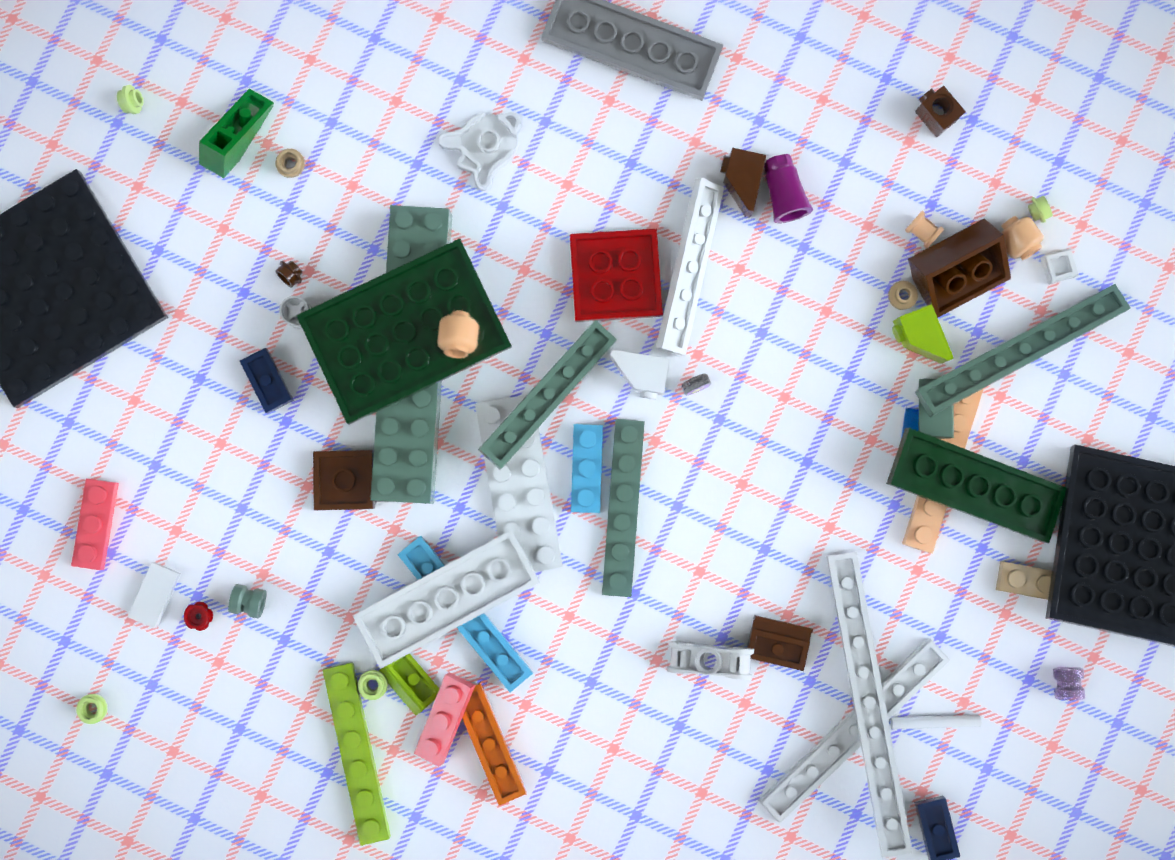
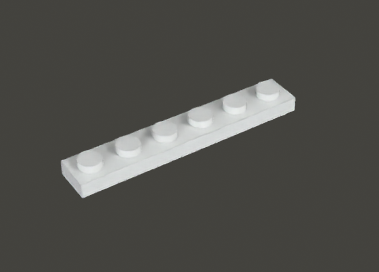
(690, 267)

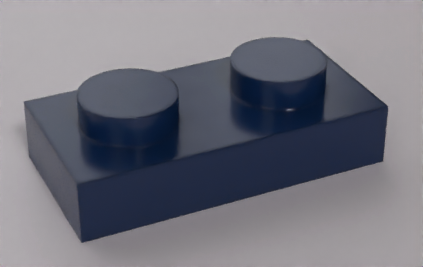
(266, 380)
(937, 829)

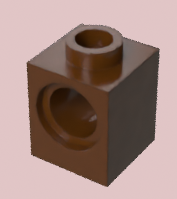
(939, 123)

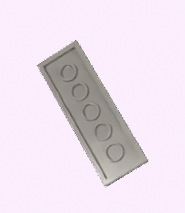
(634, 44)

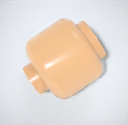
(1022, 237)
(458, 334)

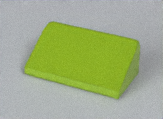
(411, 683)

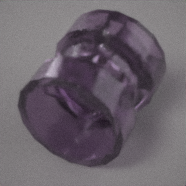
(1069, 683)

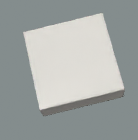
(1059, 266)

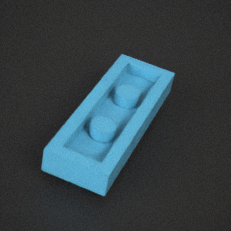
(586, 468)

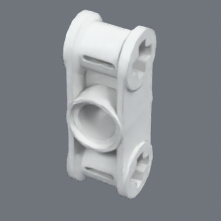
(731, 661)

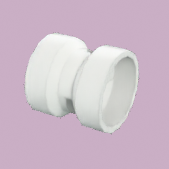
(291, 307)

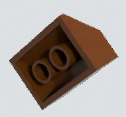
(961, 267)

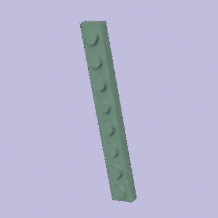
(1022, 350)

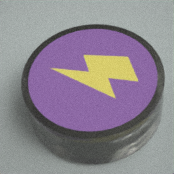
(696, 384)

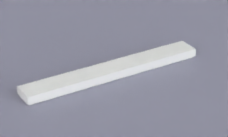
(844, 737)

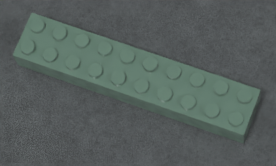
(410, 428)

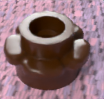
(289, 273)

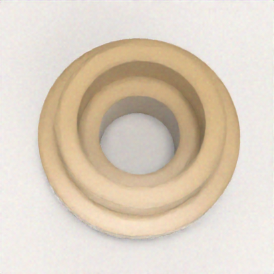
(282, 159)
(896, 301)

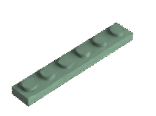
(547, 395)
(623, 508)

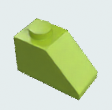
(923, 334)

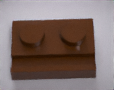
(779, 642)

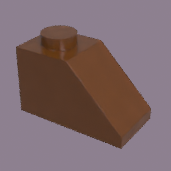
(743, 177)

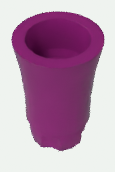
(786, 190)

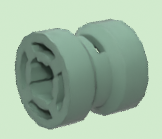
(247, 601)

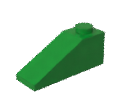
(233, 133)

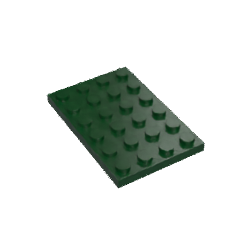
(384, 334)

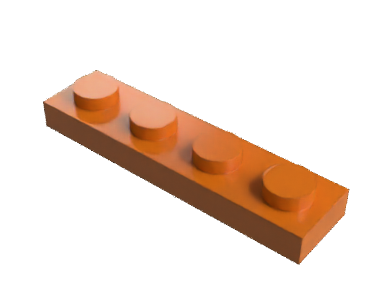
(492, 748)

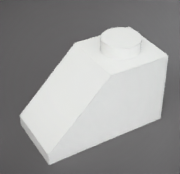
(642, 372)

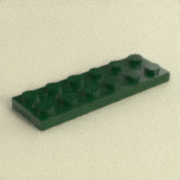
(976, 485)

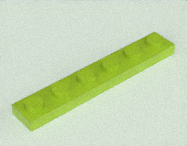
(356, 754)

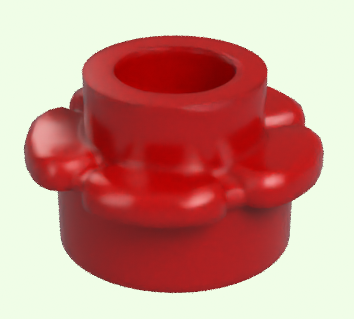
(190, 616)

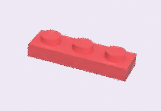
(94, 524)
(444, 719)

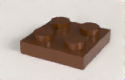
(342, 480)

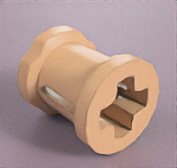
(924, 229)

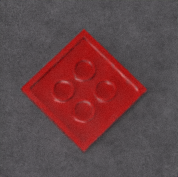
(616, 275)

